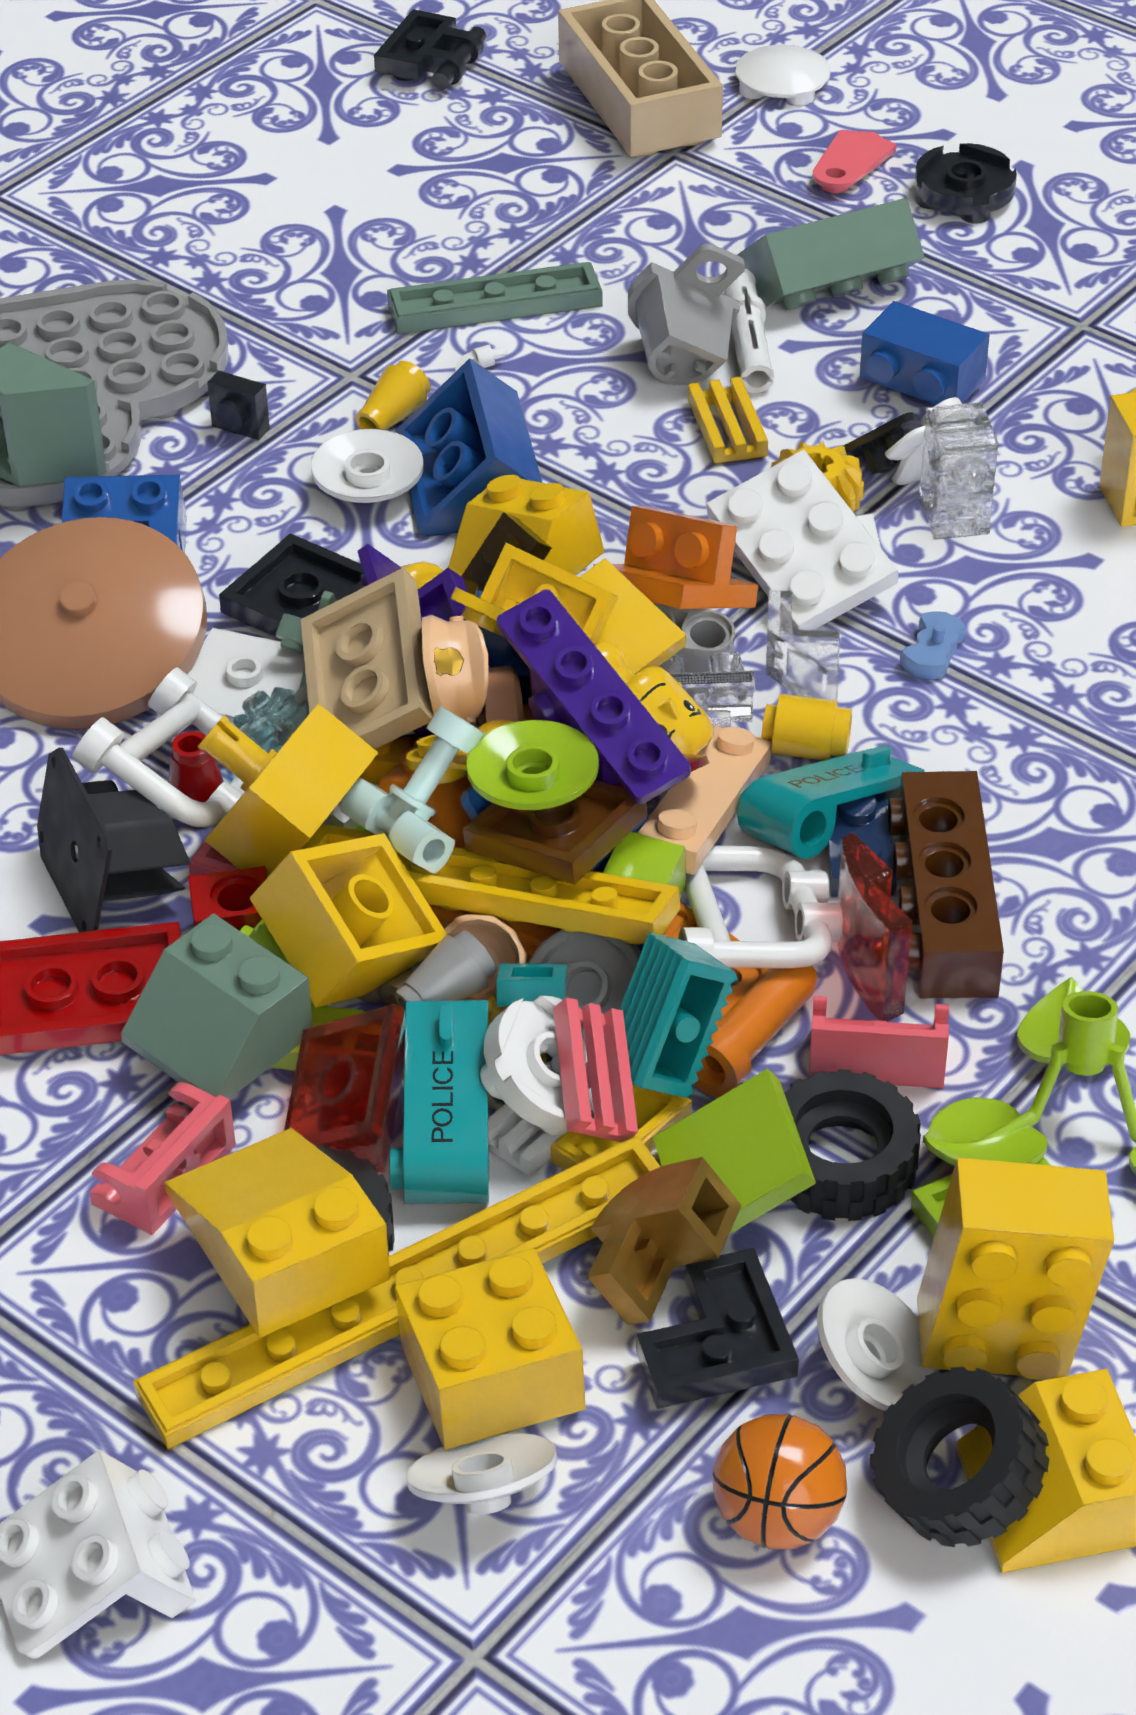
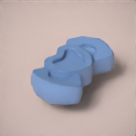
(934, 645)

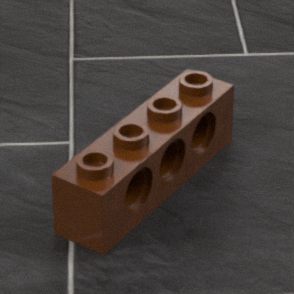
(948, 884)

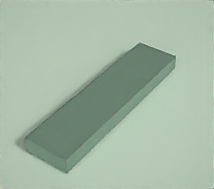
(494, 297)

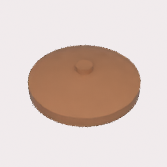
(95, 621)

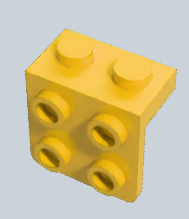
(521, 576)

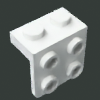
(85, 1548)

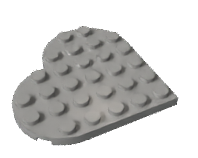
(137, 344)

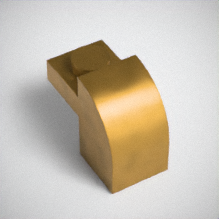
(656, 1224)

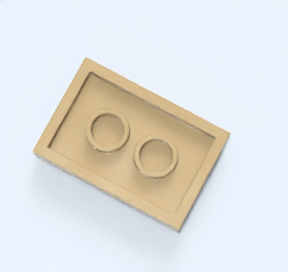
(369, 660)

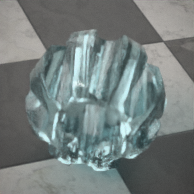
(264, 711)

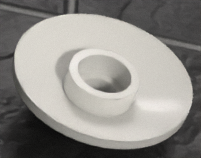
(367, 465)
(871, 1340)
(482, 1471)

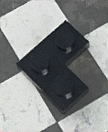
(733, 1344)

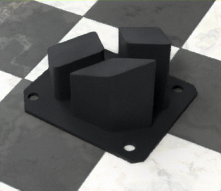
(118, 838)

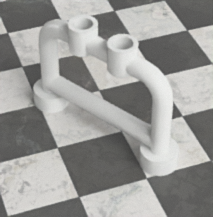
(178, 710)
(803, 891)

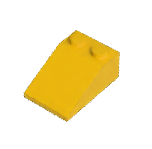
(283, 1229)

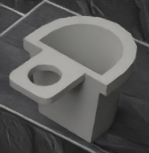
(685, 315)

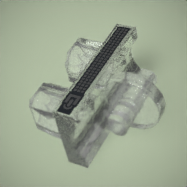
(722, 691)

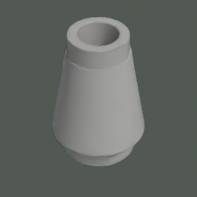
(450, 972)

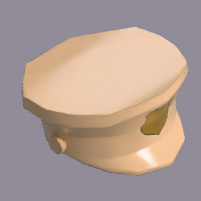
(455, 665)

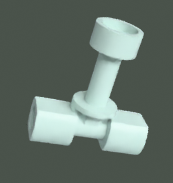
(404, 812)

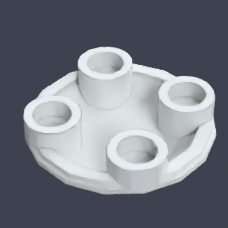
(782, 73)

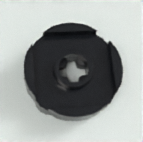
(965, 181)

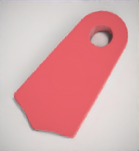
(850, 159)

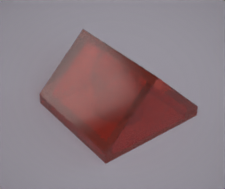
(350, 1083)

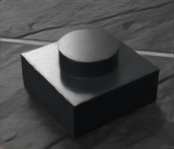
(238, 405)

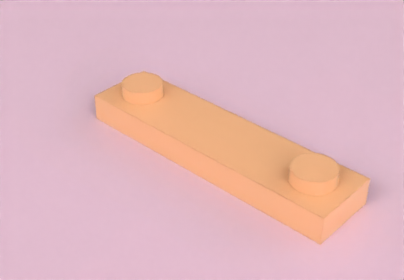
(706, 801)

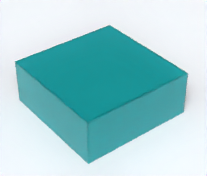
(530, 982)

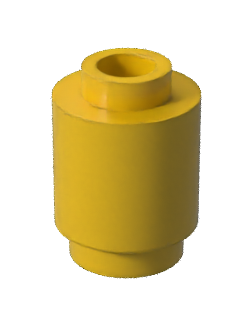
(807, 727)

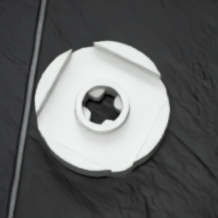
(516, 1068)

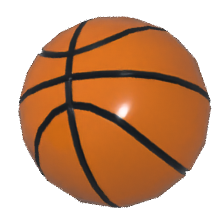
(779, 1481)

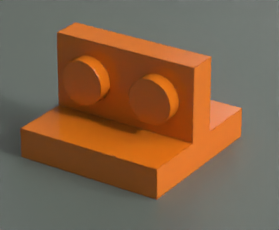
(683, 561)

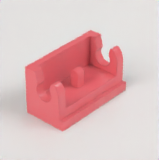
(889, 1050)
(176, 1146)

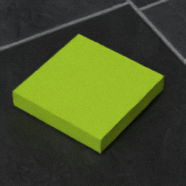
(747, 1143)

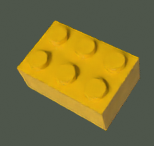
(1014, 1267)

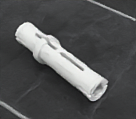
(749, 335)

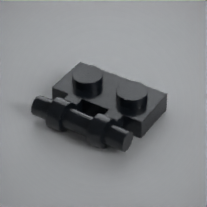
(431, 45)

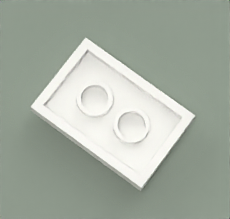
(804, 540)

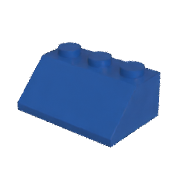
(467, 438)

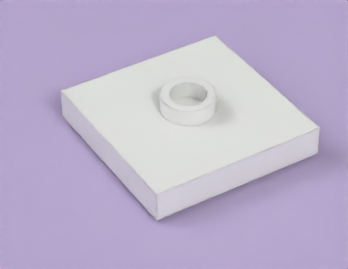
(238, 666)

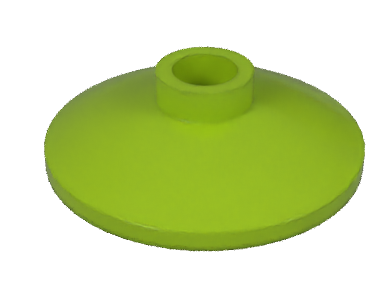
(532, 765)

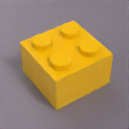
(490, 1348)

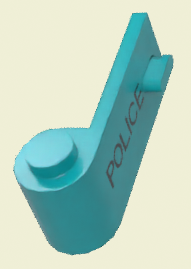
(799, 805)
(444, 1105)

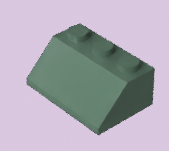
(834, 254)

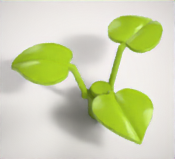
(1059, 1030)

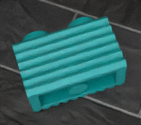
(673, 1012)

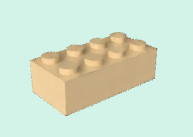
(640, 75)

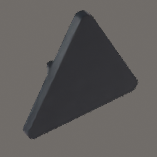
(883, 437)

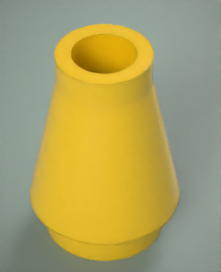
(394, 397)

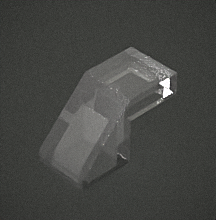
(800, 659)

